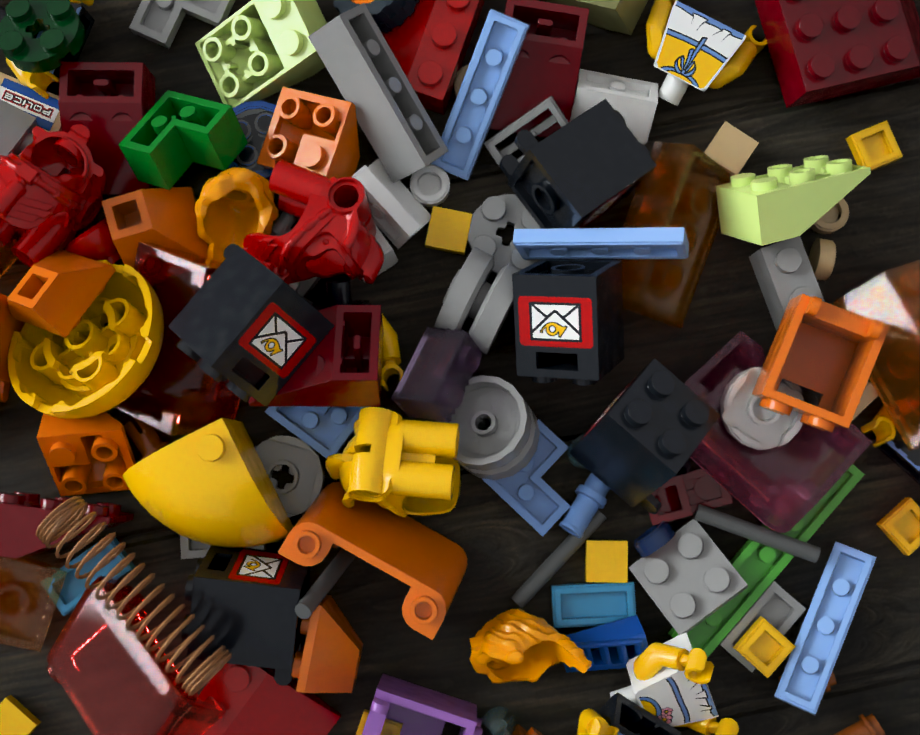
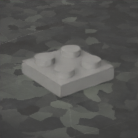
(688, 578)

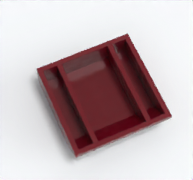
(840, 45)

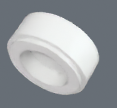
(430, 185)

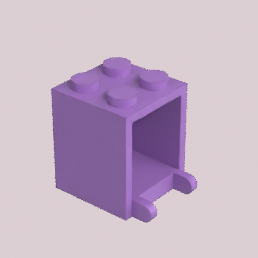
(419, 710)

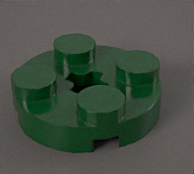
(27, 18)

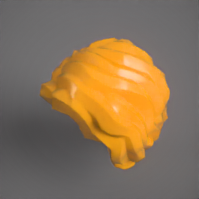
(233, 207)
(522, 648)

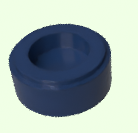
(653, 539)

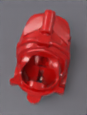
(41, 198)
(332, 232)

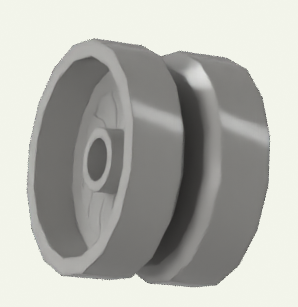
(477, 299)
(495, 429)

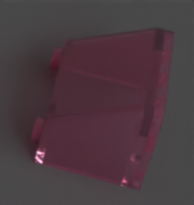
(776, 482)

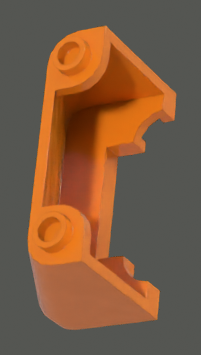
(389, 542)

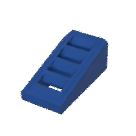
(616, 643)

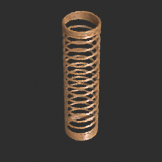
(67, 519)

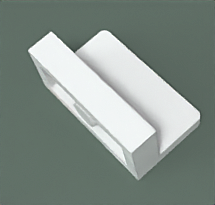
(630, 97)
(391, 204)

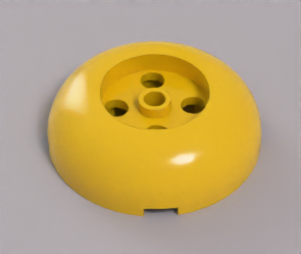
(94, 363)

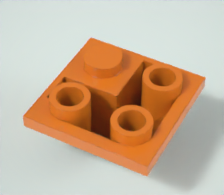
(313, 134)
(156, 218)
(59, 291)
(86, 453)
(330, 652)

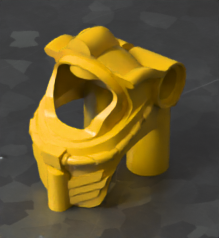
(399, 464)

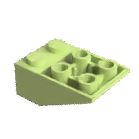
(262, 49)
(784, 199)

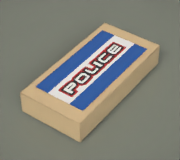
(26, 99)

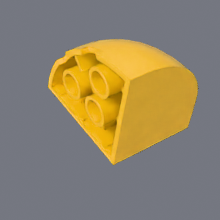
(211, 488)

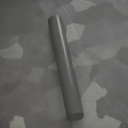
(757, 533)
(554, 563)
(324, 584)

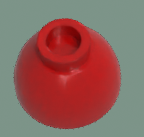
(95, 244)

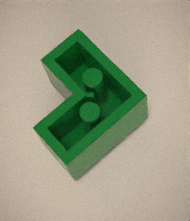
(182, 132)

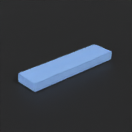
(481, 92)
(602, 243)
(825, 628)

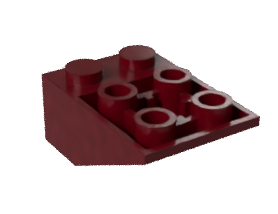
(545, 64)
(110, 103)
(343, 367)
(24, 512)

